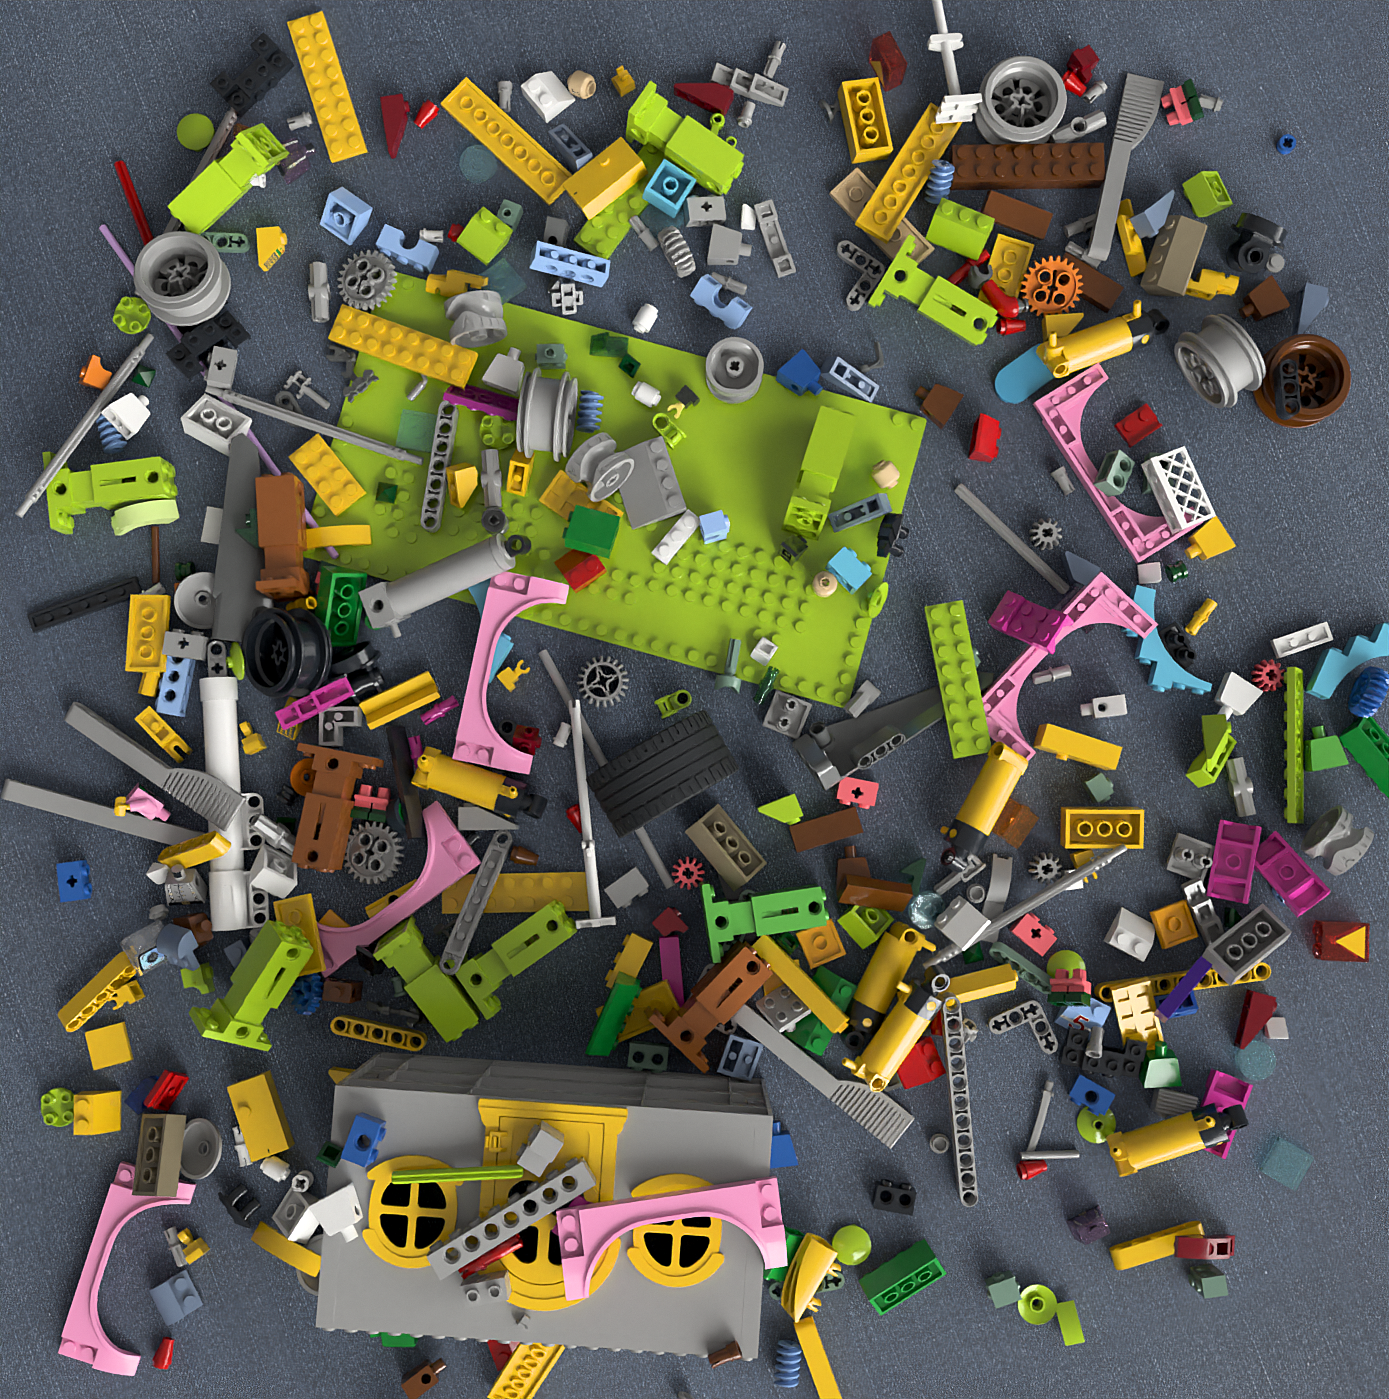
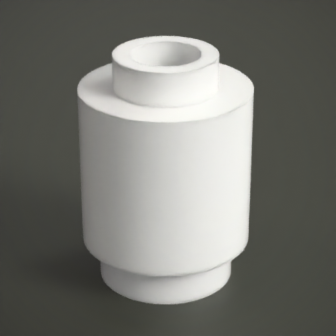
(645, 318)
(646, 394)
(275, 1168)

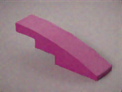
(314, 703)
(671, 965)

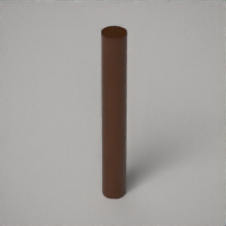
(155, 555)

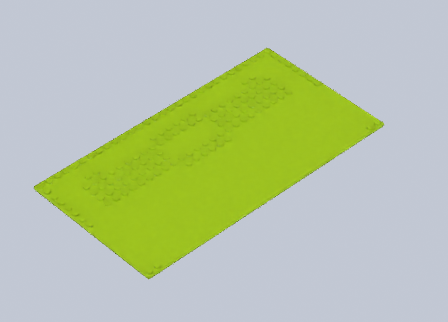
(731, 461)

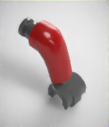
(1005, 305)

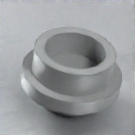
(1275, 263)
(976, 893)
(158, 912)
(939, 1143)

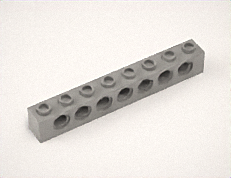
(445, 1264)

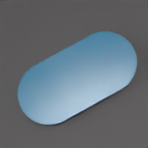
(1022, 377)

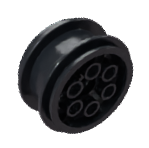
(287, 652)

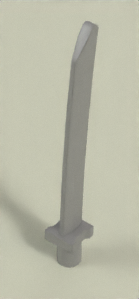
(1047, 1093)

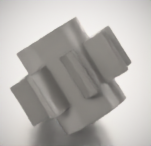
(969, 1030)

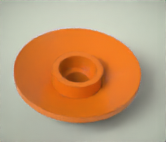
(297, 776)

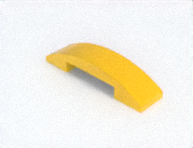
(338, 536)
(287, 1250)

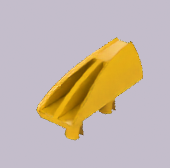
(806, 1273)

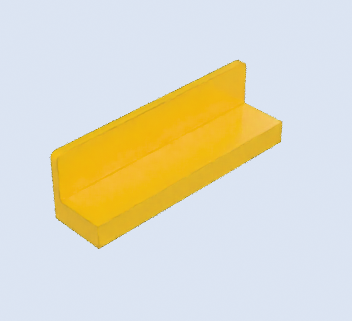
(399, 699)

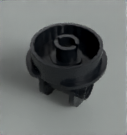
(1252, 248)
(352, 658)

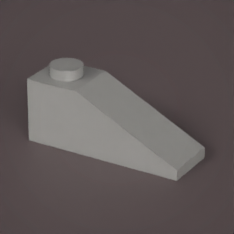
(481, 819)

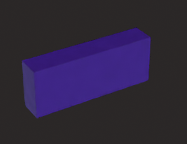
(1183, 989)

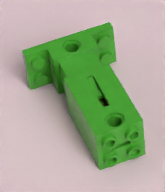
(761, 913)

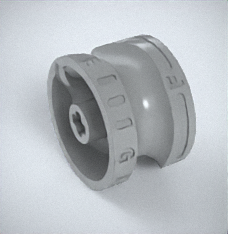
(476, 318)
(734, 370)
(599, 466)
(1337, 840)

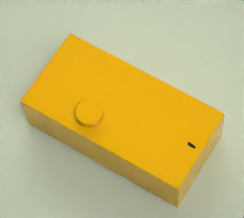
(865, 120)
(605, 178)
(1077, 747)
(1102, 827)
(260, 1116)

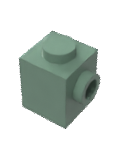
(510, 214)
(1098, 788)

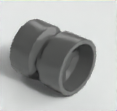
(495, 521)

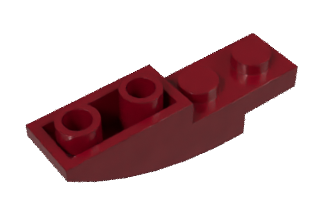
(1204, 1247)

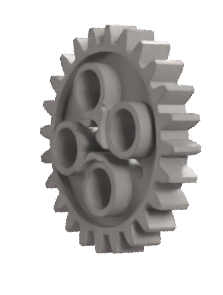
(367, 280)
(387, 858)

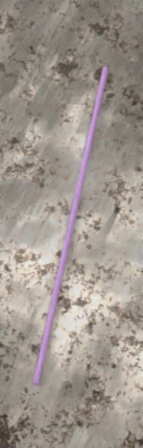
(262, 453)

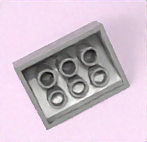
(652, 487)

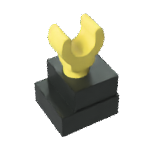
(685, 398)

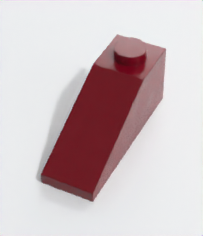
(708, 96)
(395, 120)
(1254, 1015)

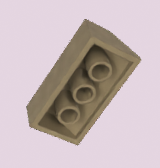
(1173, 256)
(726, 847)
(159, 1155)

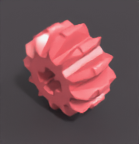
(1263, 680)
(683, 878)

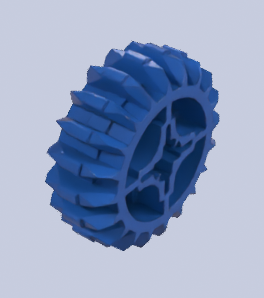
(1368, 692)

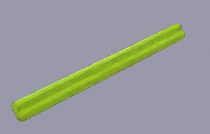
(457, 1174)

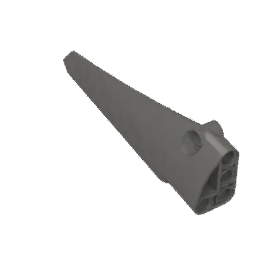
(237, 561)
(859, 743)

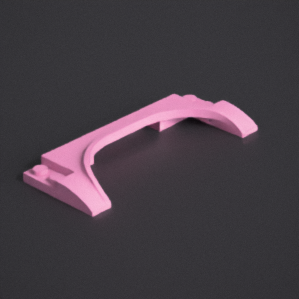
(1062, 418)
(1095, 603)
(476, 736)
(446, 863)
(592, 1227)
(82, 1332)

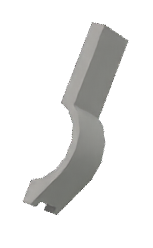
(997, 891)

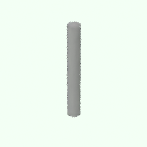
(1049, 1154)

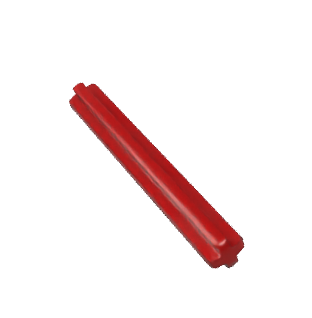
(133, 202)

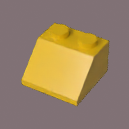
(97, 1112)

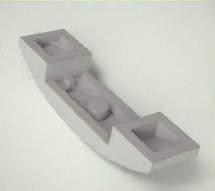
(774, 239)

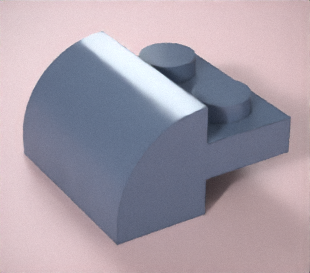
(178, 946)
(739, 1056)
(175, 1297)

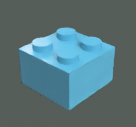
(669, 188)
(849, 570)

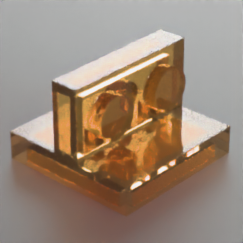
(1014, 823)

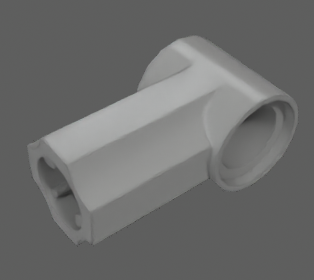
(864, 696)

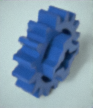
(307, 994)

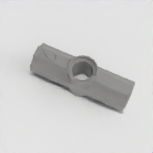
(1086, 124)
(319, 292)
(491, 478)
(1240, 787)
(275, 834)

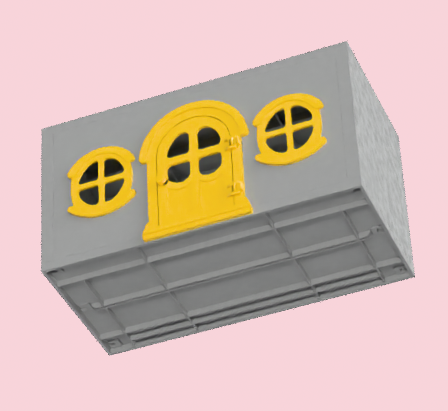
(639, 1139)

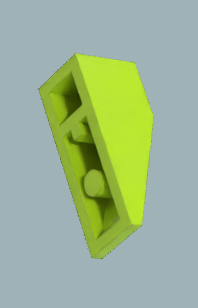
(1215, 737)
(1198, 770)

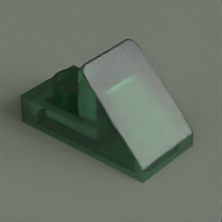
(608, 346)
(250, 534)
(915, 869)

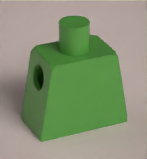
(1323, 751)

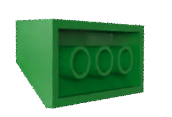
(340, 603)
(1369, 748)
(613, 1015)
(810, 1030)
(902, 1277)

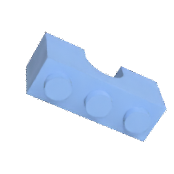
(421, 256)
(706, 295)
(714, 526)

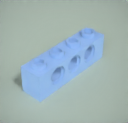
(569, 264)
(180, 687)

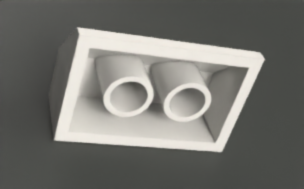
(215, 423)

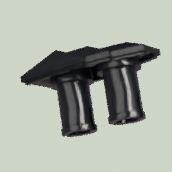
(888, 533)
(1177, 645)
(240, 1216)

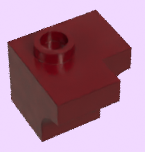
(1082, 63)
(669, 921)

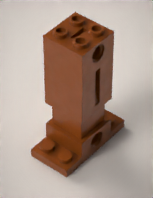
(282, 537)
(327, 810)
(713, 1001)

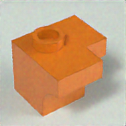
(94, 375)

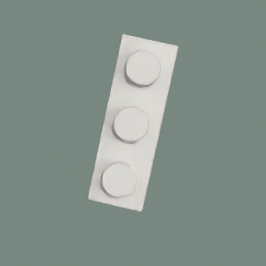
(676, 537)
(1301, 640)

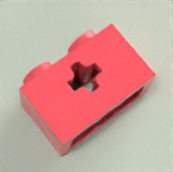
(867, 789)
(1040, 943)

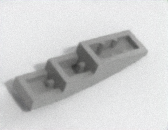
(750, 85)
(1202, 911)

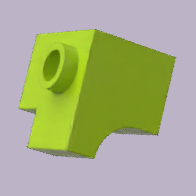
(200, 978)

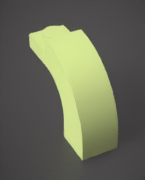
(144, 514)

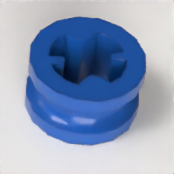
(1286, 138)

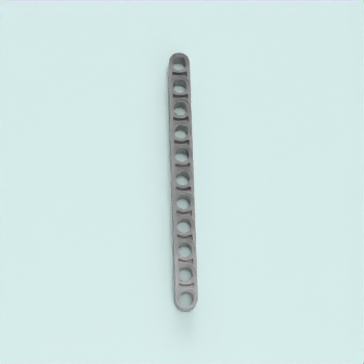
(96, 813)
(959, 1108)

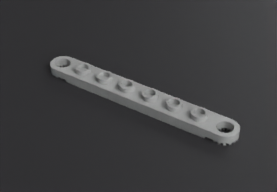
(475, 902)

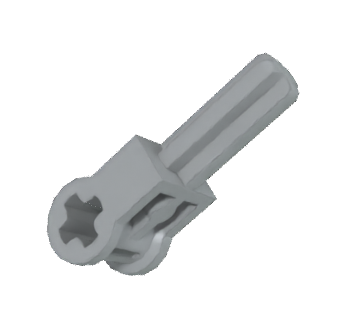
(953, 878)

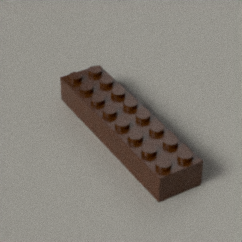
(1027, 166)

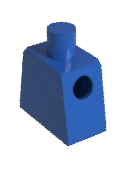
(800, 375)
(781, 1148)

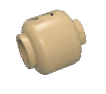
(581, 84)
(885, 474)
(821, 590)

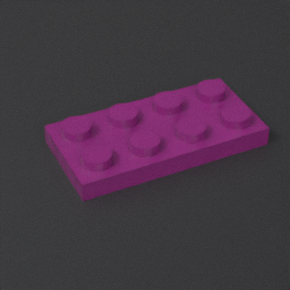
(484, 400)

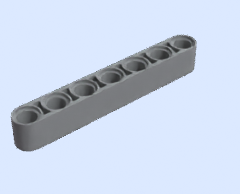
(439, 457)

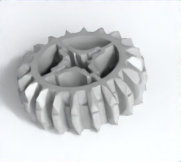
(676, 251)
(597, 666)

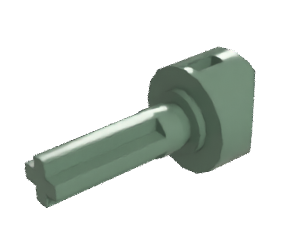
(728, 678)

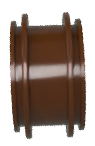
(1319, 356)

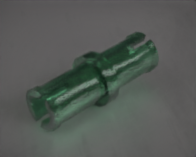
(766, 685)

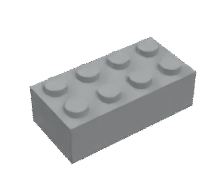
(1246, 944)

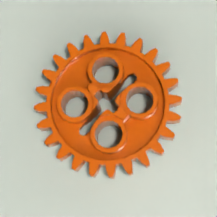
(1068, 289)

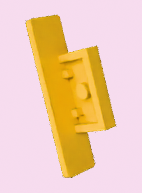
(1130, 240)

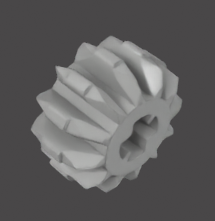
(1039, 530)
(1043, 861)

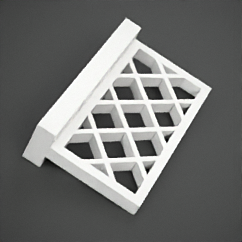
(1167, 494)

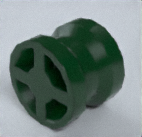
(184, 570)
(1176, 571)

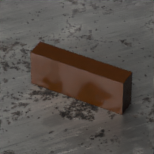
(1016, 215)
(1096, 287)
(825, 829)
(874, 893)

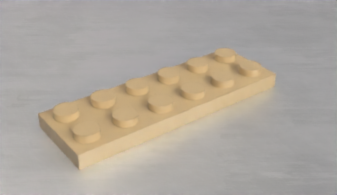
(853, 196)

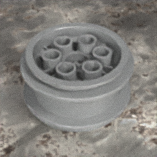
(1033, 78)
(165, 258)
(1220, 360)
(546, 414)

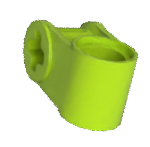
(668, 431)
(672, 703)

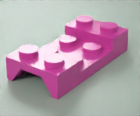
(1029, 621)
(1233, 861)
(1289, 874)
(1225, 1092)

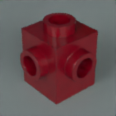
(526, 739)

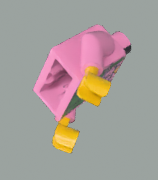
(144, 802)

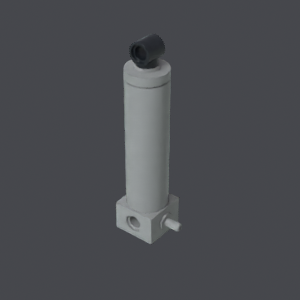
(395, 600)

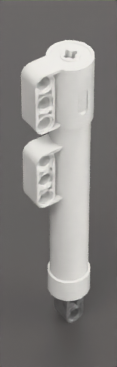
(229, 881)

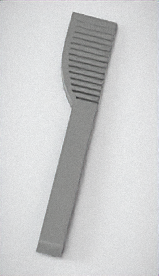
(1134, 119)
(192, 787)
(871, 1109)

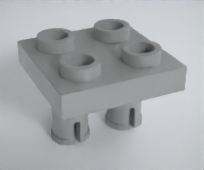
(787, 714)
(1189, 857)
(783, 1008)

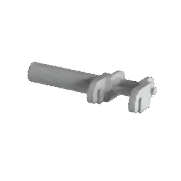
(304, 389)

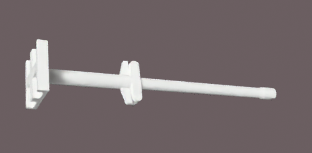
(956, 106)
(588, 843)

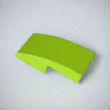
(1069, 1323)

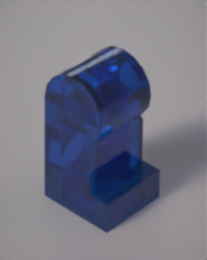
(138, 1096)

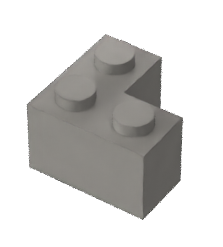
(332, 723)
(540, 1149)

